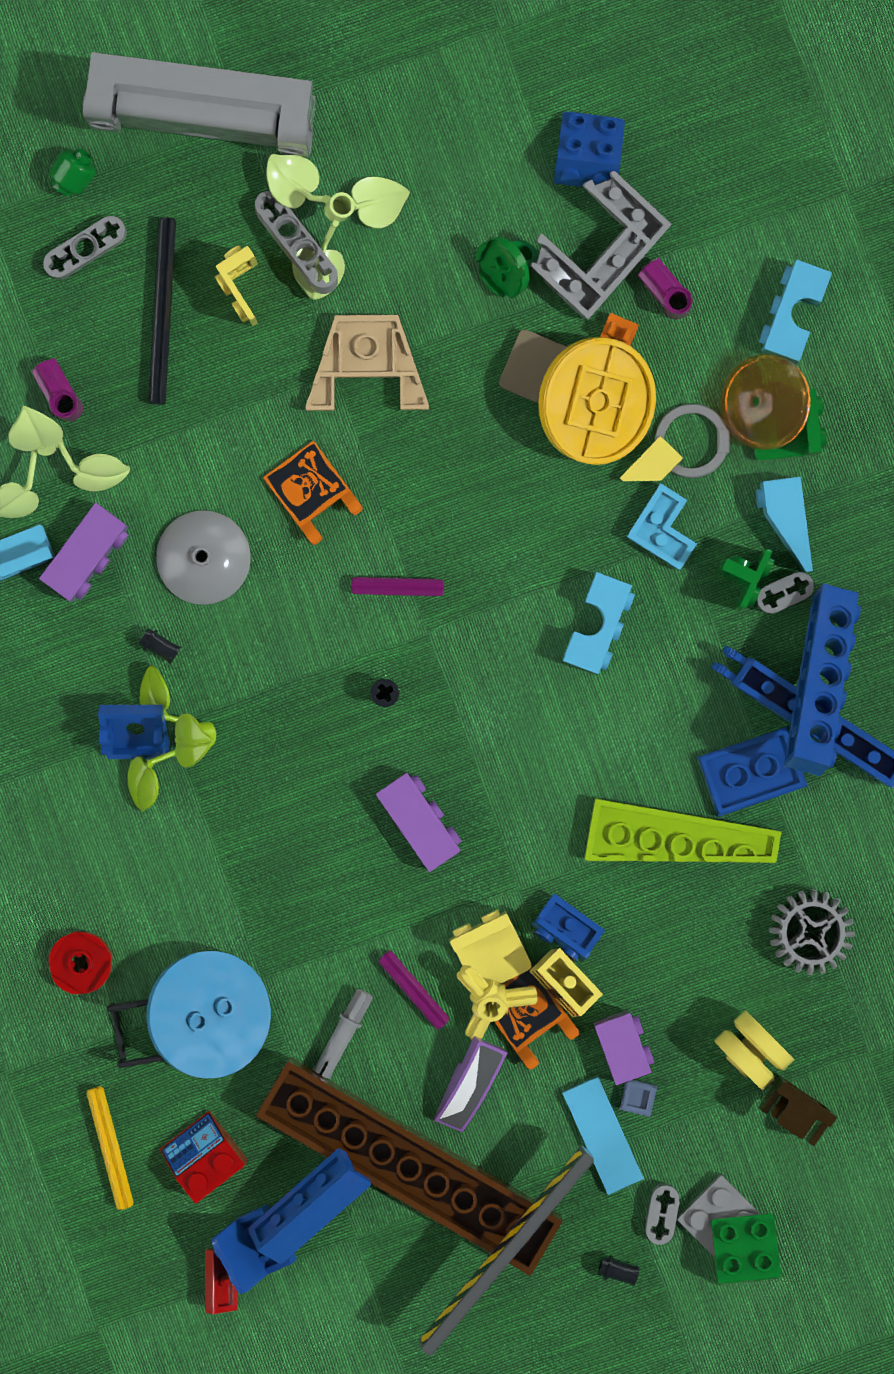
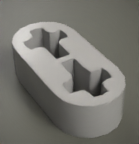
(788, 599)
(669, 1214)

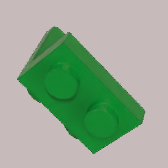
(807, 442)

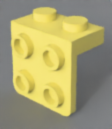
(236, 263)
(491, 947)

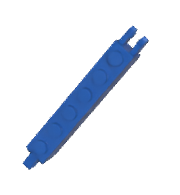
(779, 698)

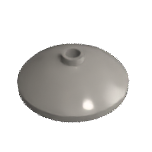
(226, 561)

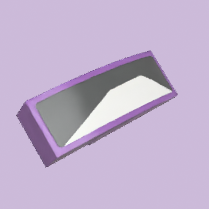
(470, 1084)

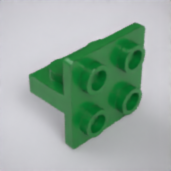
(740, 571)

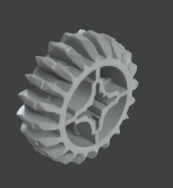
(824, 924)

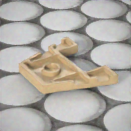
(367, 349)

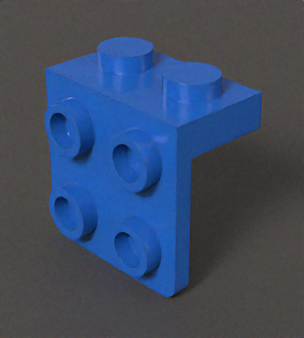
(588, 148)
(240, 1255)

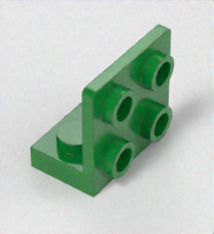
(745, 1249)

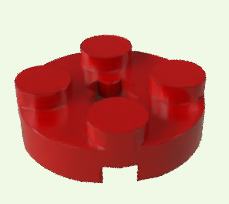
(79, 944)

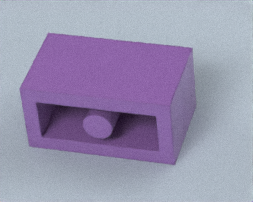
(623, 1047)

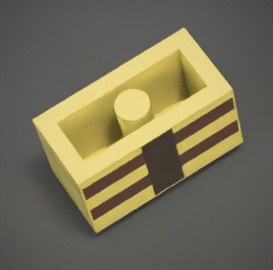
(566, 982)

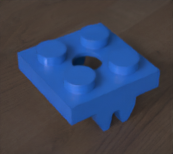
(120, 743)

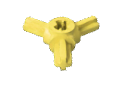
(491, 1000)

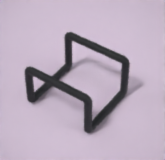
(123, 1061)

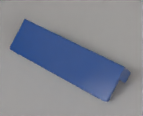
(308, 1207)

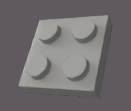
(716, 1201)

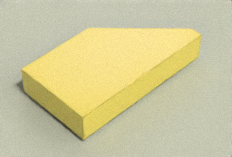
(653, 463)

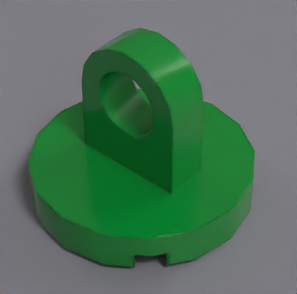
(504, 266)

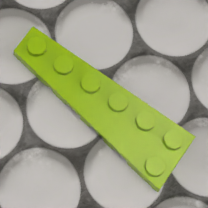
(654, 835)

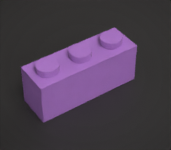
(85, 553)
(419, 821)

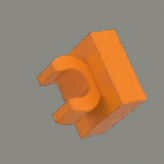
(619, 329)

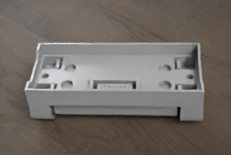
(199, 102)

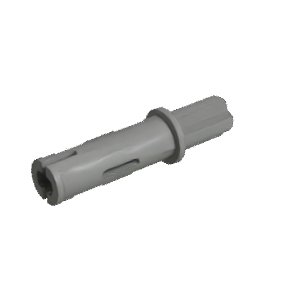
(343, 1032)

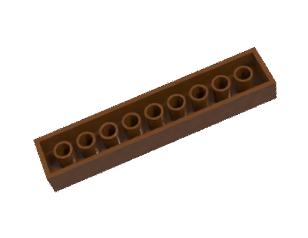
(403, 1161)

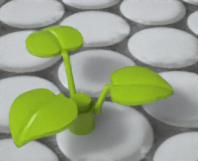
(192, 741)

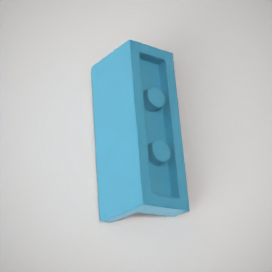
(24, 551)

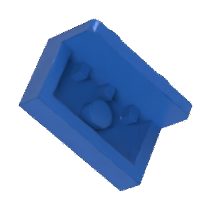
(567, 928)

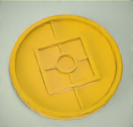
(597, 400)

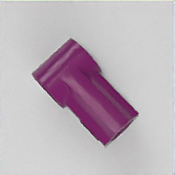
(664, 287)
(57, 388)

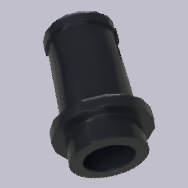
(159, 645)
(618, 1271)

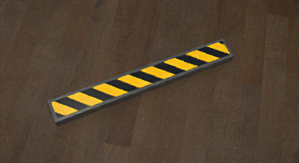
(506, 1250)

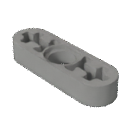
(101, 229)

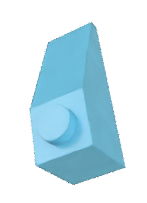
(785, 511)

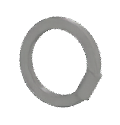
(723, 438)

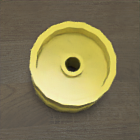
(753, 1050)

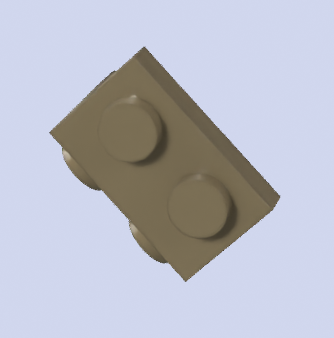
(528, 364)

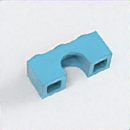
(802, 284)
(610, 598)

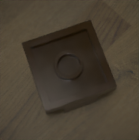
(797, 1110)

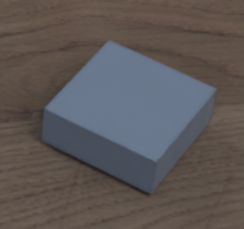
(638, 1097)

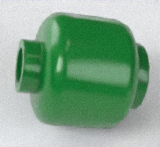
(72, 171)

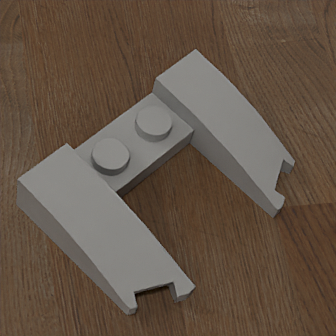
(641, 230)

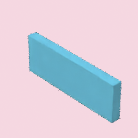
(602, 1135)

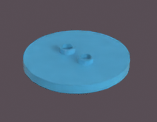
(208, 1014)

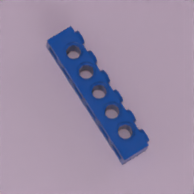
(802, 751)

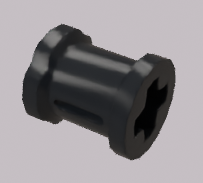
(383, 702)

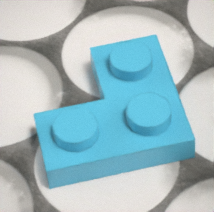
(655, 532)

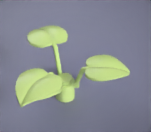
(376, 198)
(42, 436)

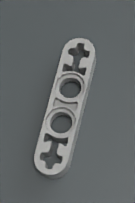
(299, 240)

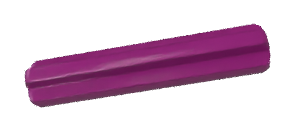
(397, 586)
(413, 989)

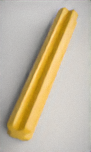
(110, 1148)

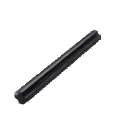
(162, 311)

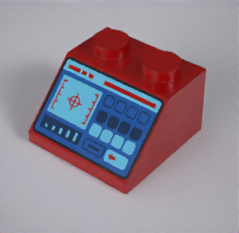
(203, 1157)

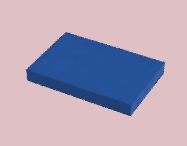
(750, 772)

